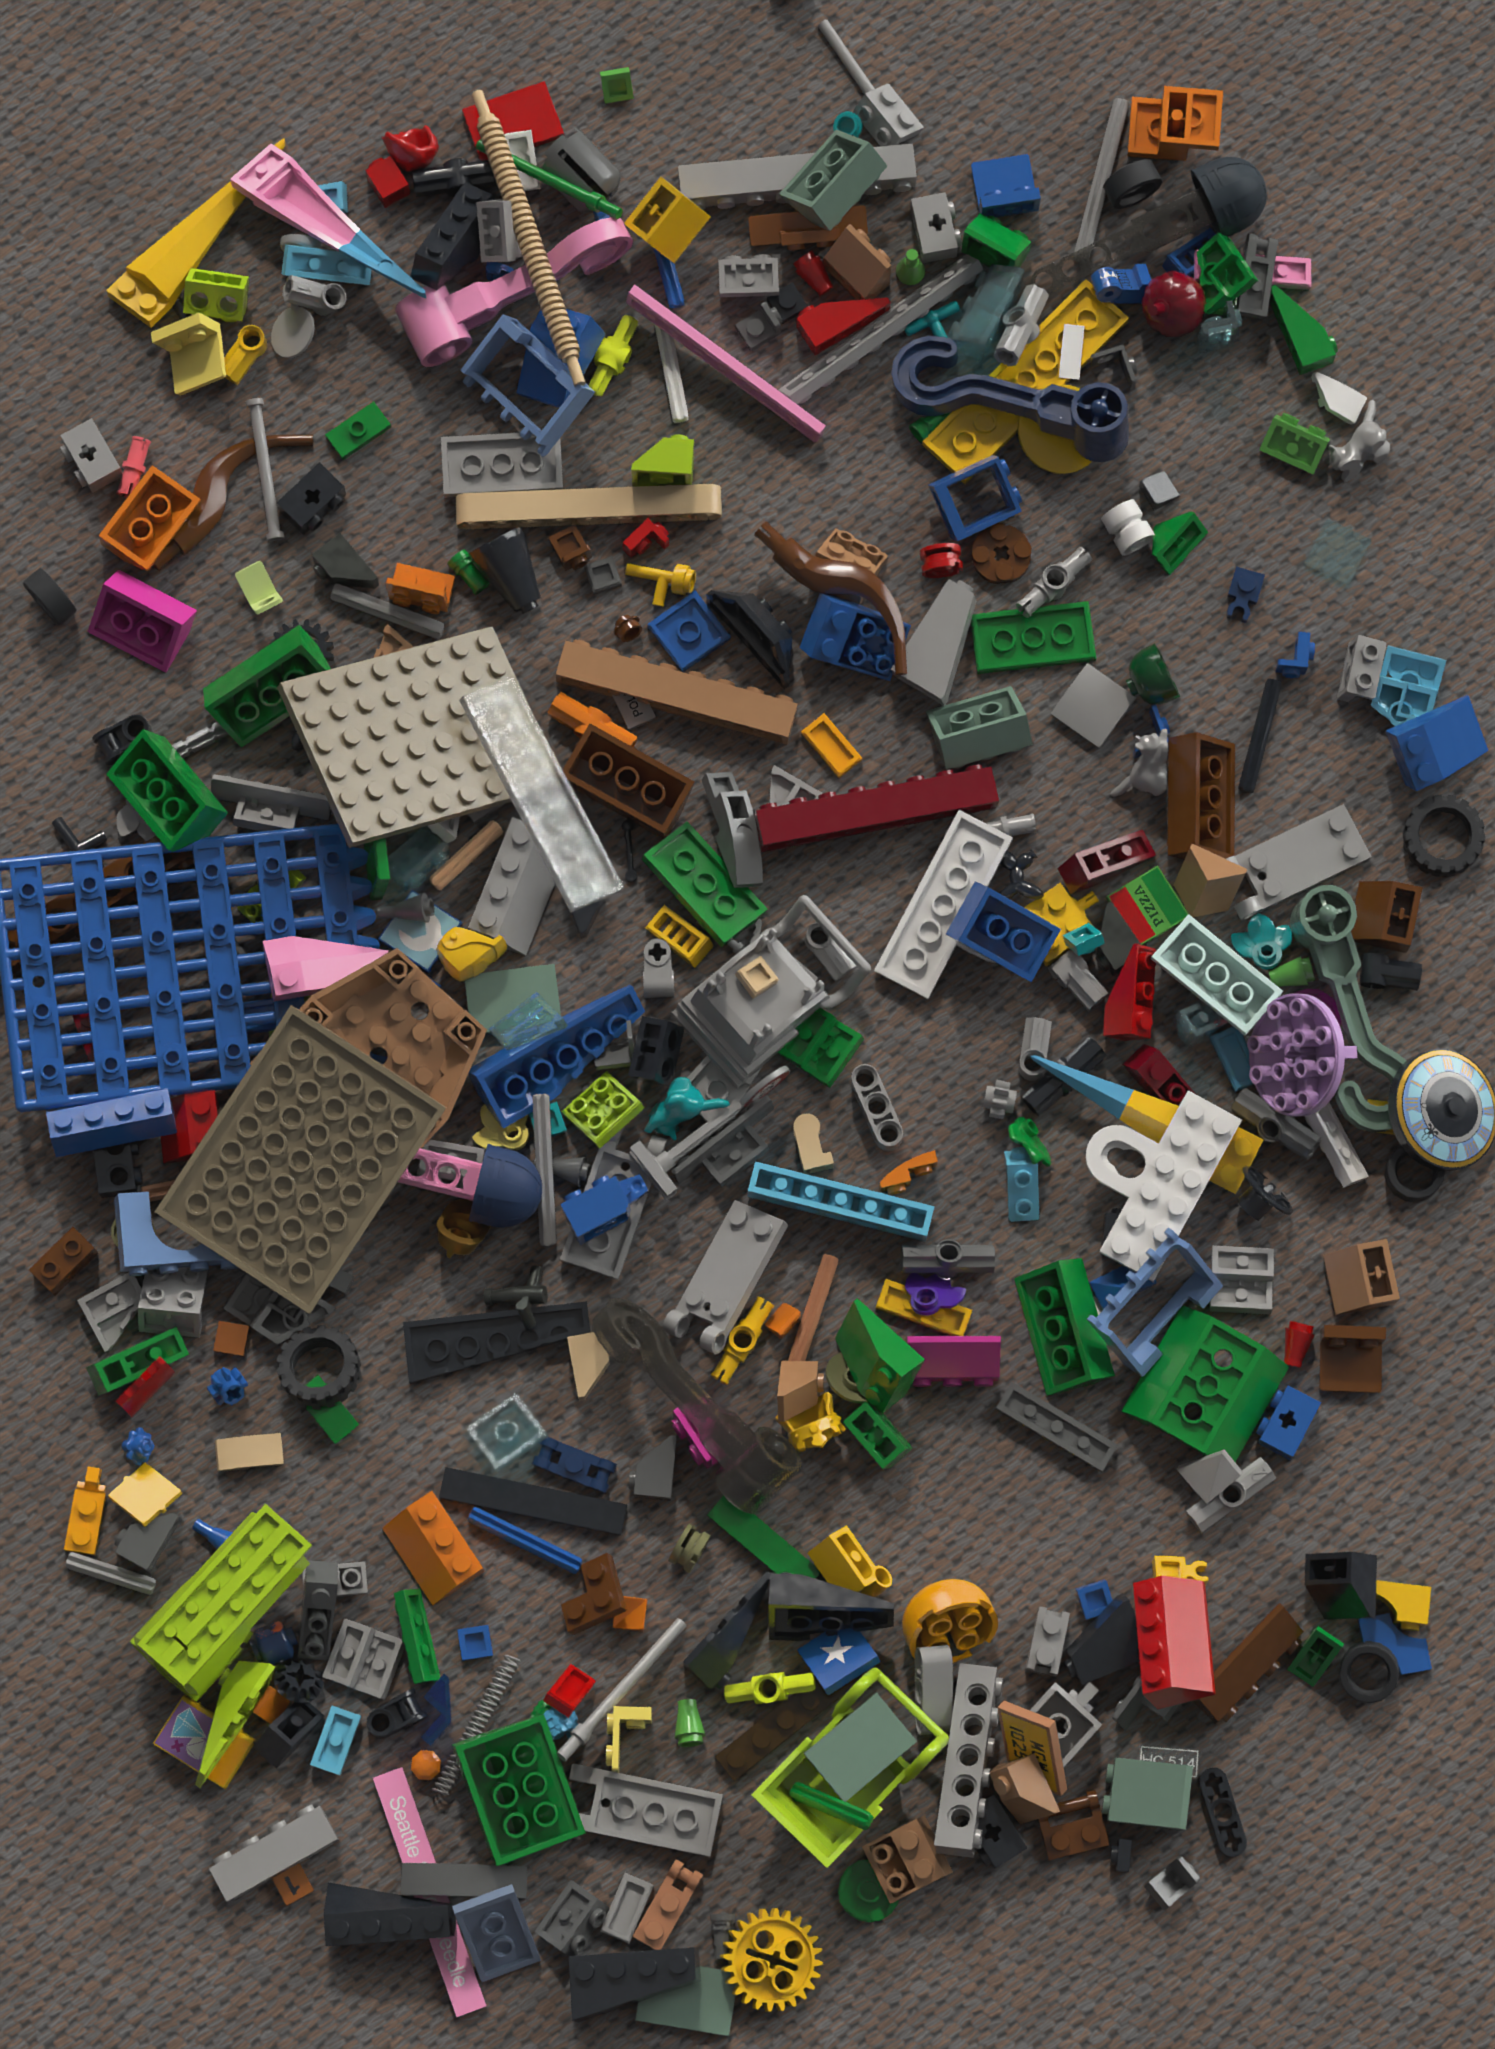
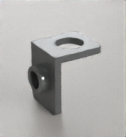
(1128, 364)
(617, 1055)

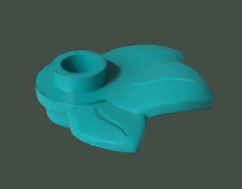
(1261, 937)

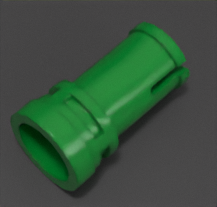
(925, 425)
(463, 566)

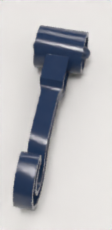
(1090, 417)

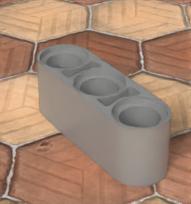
(872, 1093)
(934, 1686)

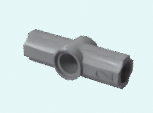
(1021, 325)
(1251, 1481)

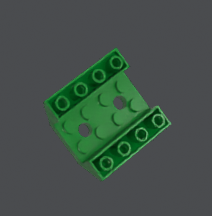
(1187, 1374)

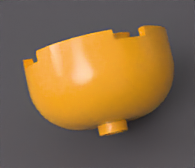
(953, 1608)

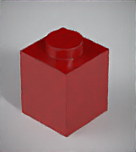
(387, 181)

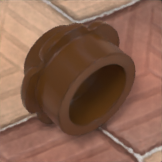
(627, 628)

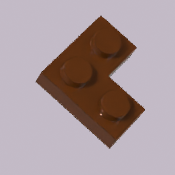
(603, 1596)

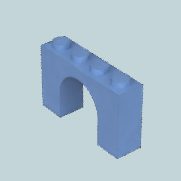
(143, 1251)

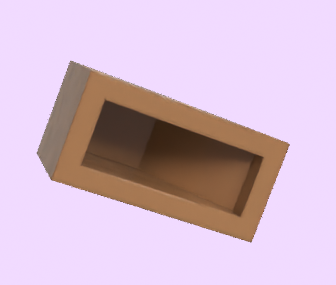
(798, 1387)

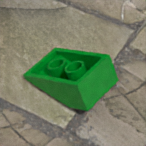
(877, 1357)

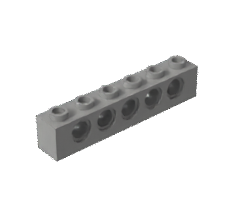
(971, 1681)

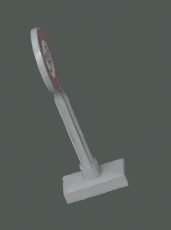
(657, 1167)

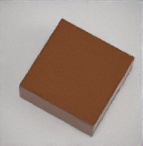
(231, 1339)

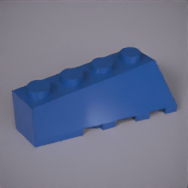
(111, 1122)

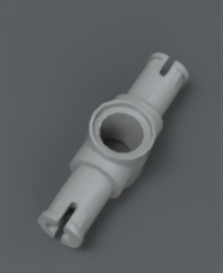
(1045, 592)

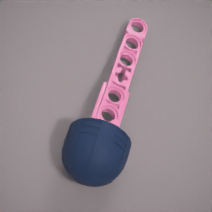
(502, 1187)

